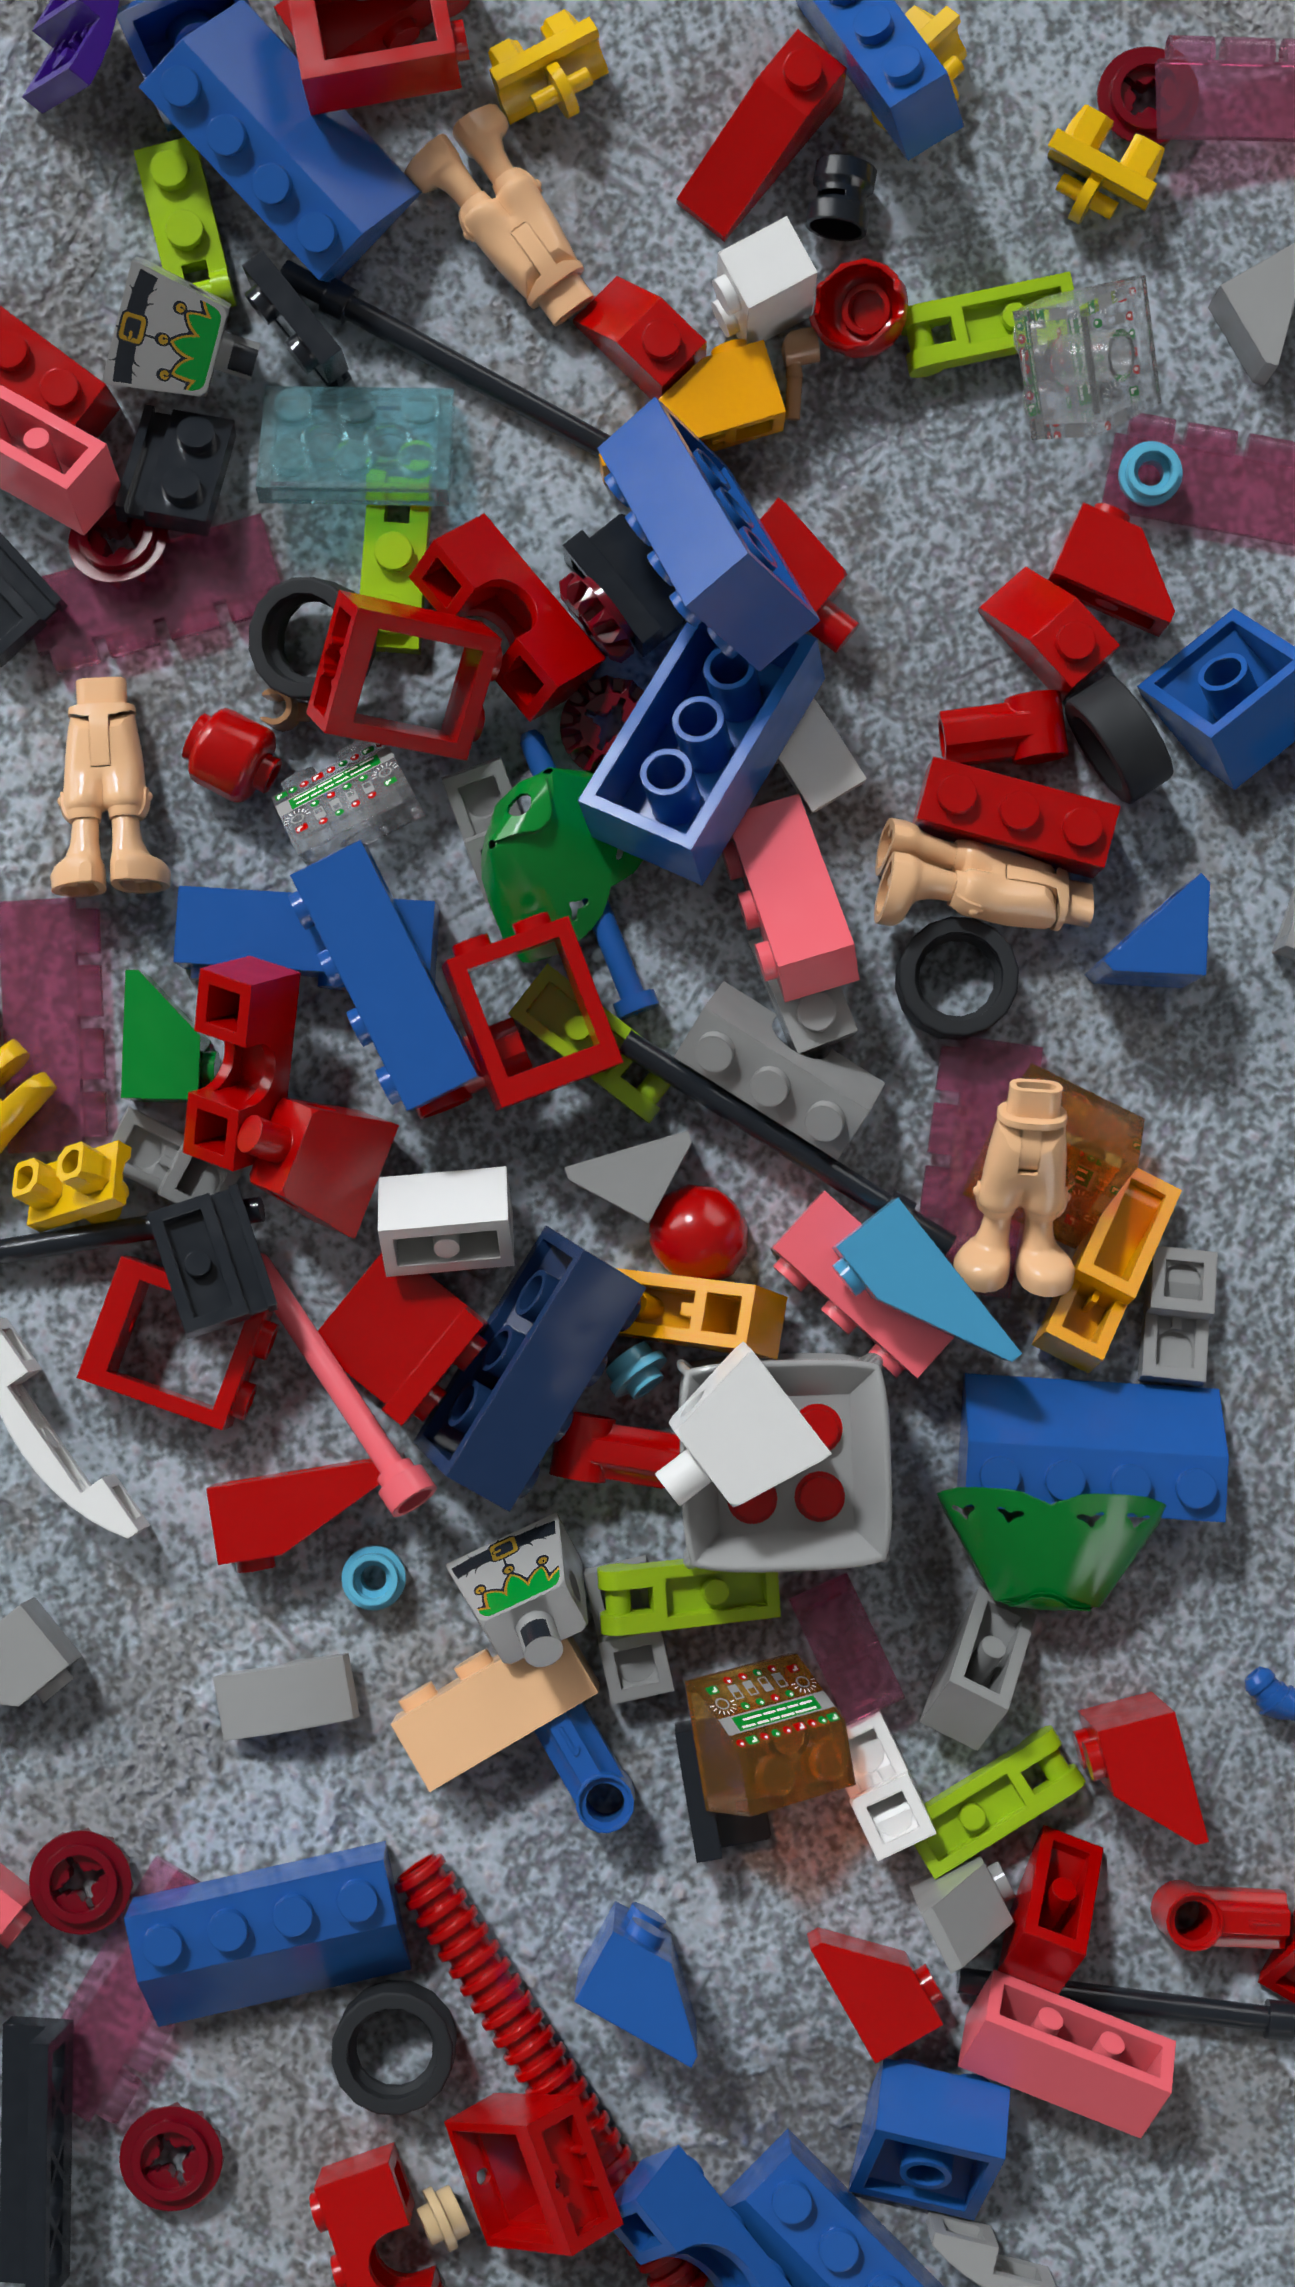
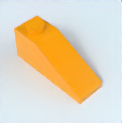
(727, 397)
(708, 1314)

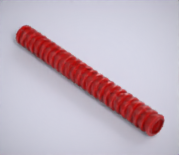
(519, 2026)

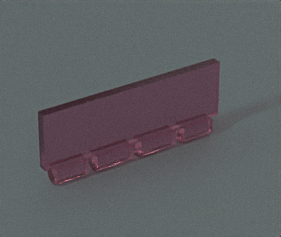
(1226, 98)
(1218, 489)
(196, 576)
(43, 1010)
(982, 1080)
(114, 2018)

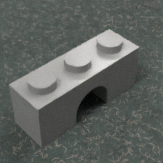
(809, 1096)

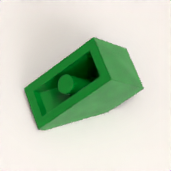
(160, 1048)

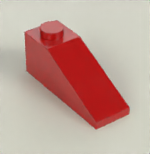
(764, 134)
(276, 1511)

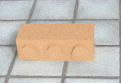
(487, 1710)

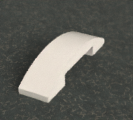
(104, 1501)

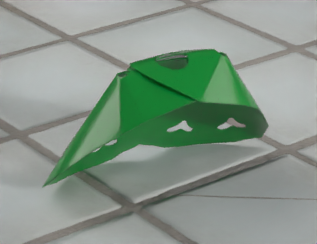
(548, 858)
(1048, 1553)

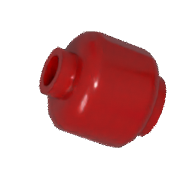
(231, 755)

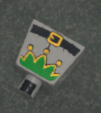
(173, 336)
(525, 1591)

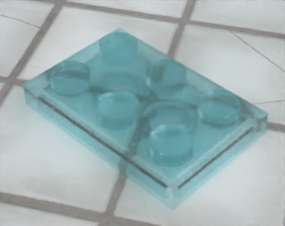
(356, 446)

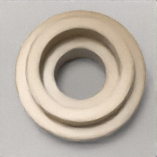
(442, 2217)

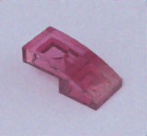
(847, 1648)

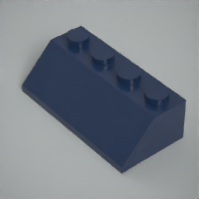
(540, 1356)

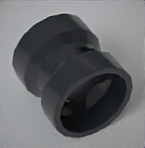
(841, 197)

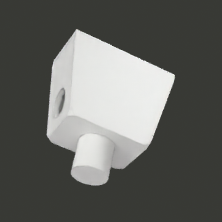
(739, 1434)

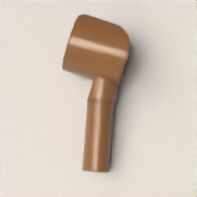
(798, 349)
(293, 714)

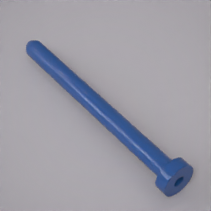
(607, 932)

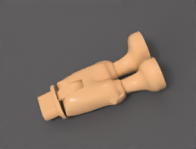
(515, 226)
(104, 775)
(974, 882)
(1028, 1171)

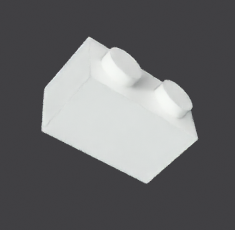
(764, 284)
(445, 1221)

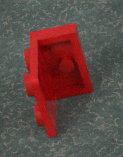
(403, 1339)

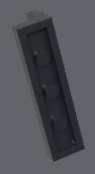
(36, 2151)

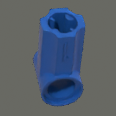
(586, 1761)

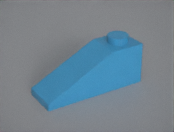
(909, 1273)

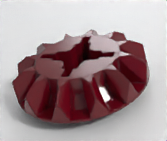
(1115, 97)
(96, 560)
(597, 616)
(595, 697)
(70, 1909)
(163, 2185)

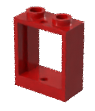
(378, 74)
(347, 659)
(530, 934)
(114, 1331)
(540, 2170)

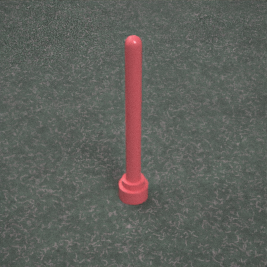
(402, 1482)

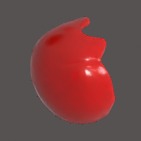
(860, 308)
(699, 1233)

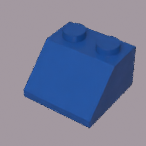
(1228, 697)
(638, 1981)
(931, 2138)

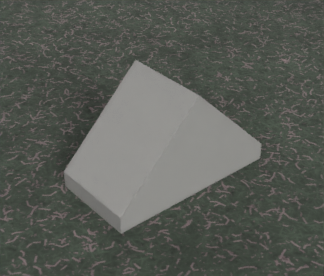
(1257, 311)
(634, 1176)

